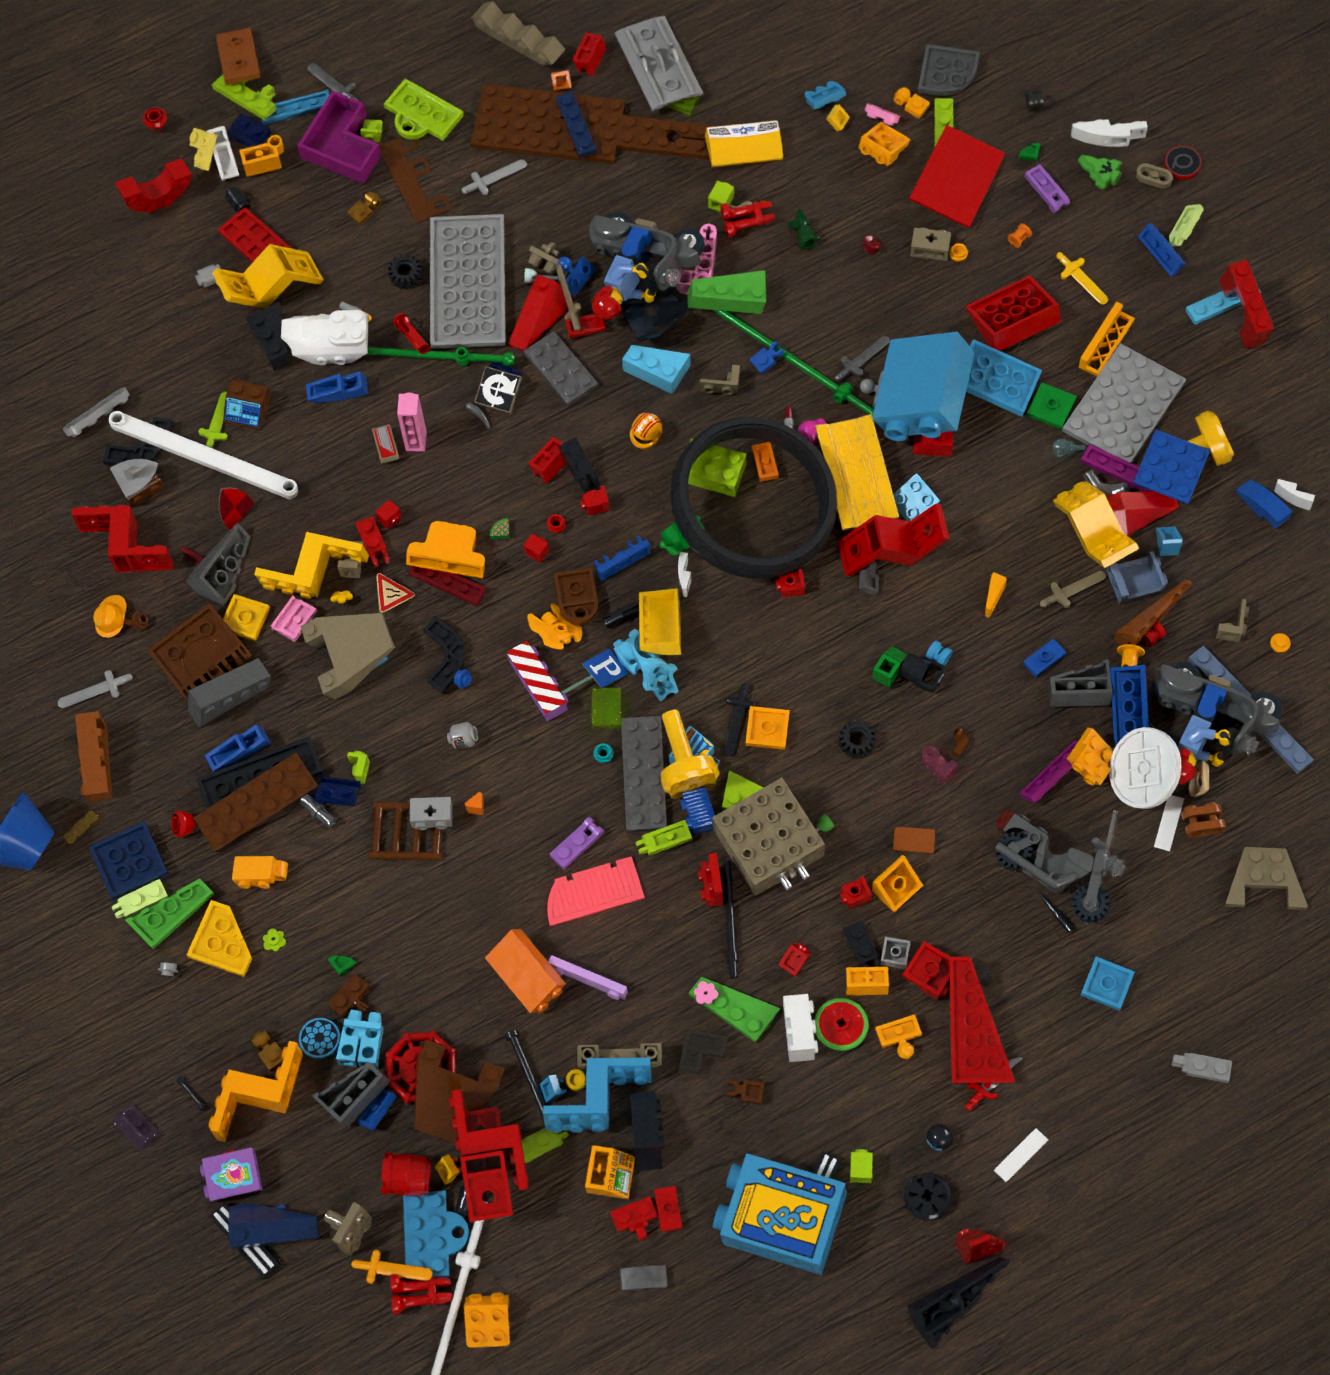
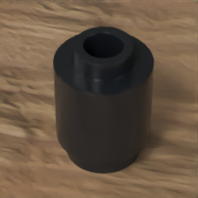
(237, 199)

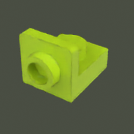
(372, 130)
(360, 766)

